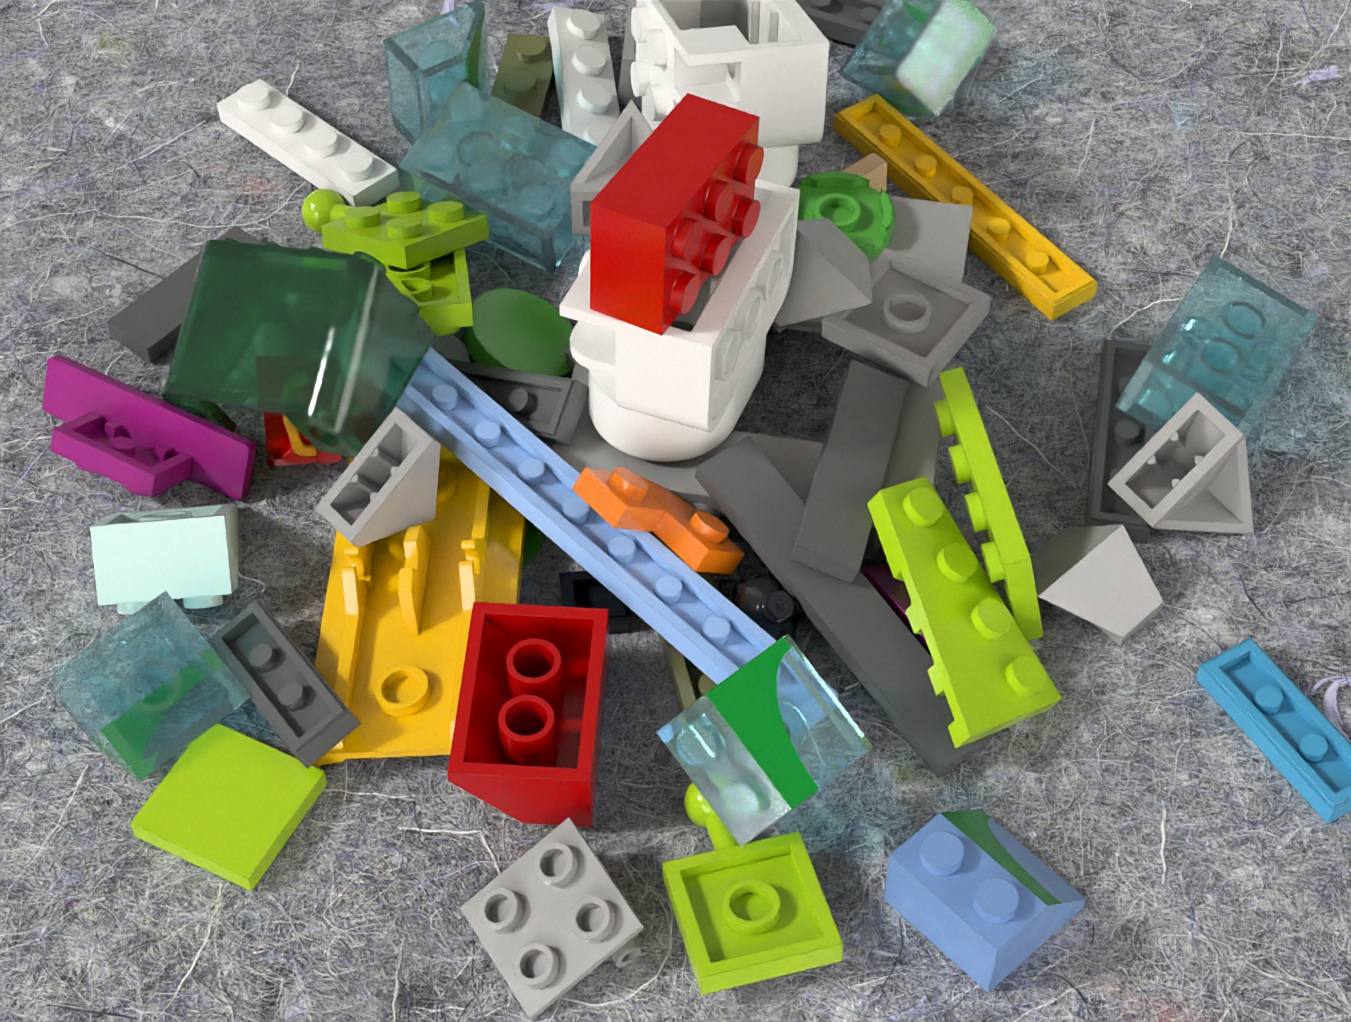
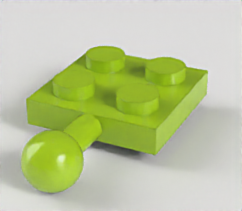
(397, 232)
(748, 907)

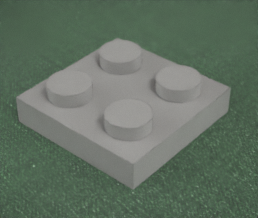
(914, 319)

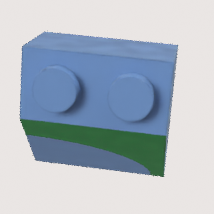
(978, 894)

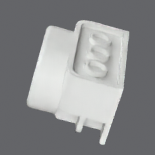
(741, 55)
(689, 386)

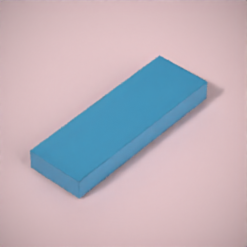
(1282, 725)

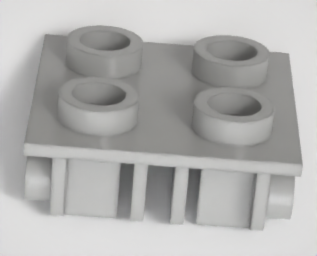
(553, 919)

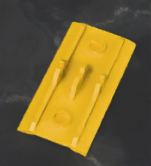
(404, 612)

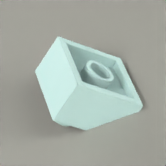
(169, 550)

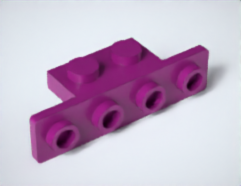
(140, 437)

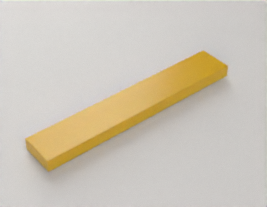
(996, 231)

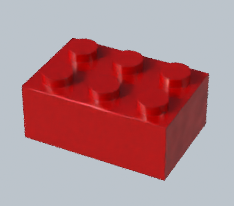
(674, 213)

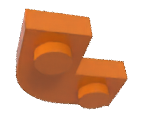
(642, 505)

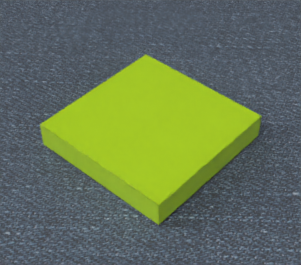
(229, 805)

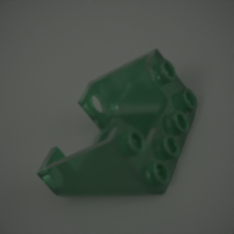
(298, 339)

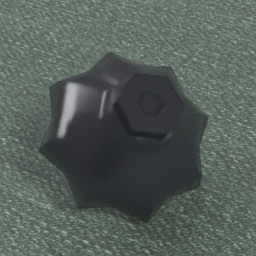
(768, 606)

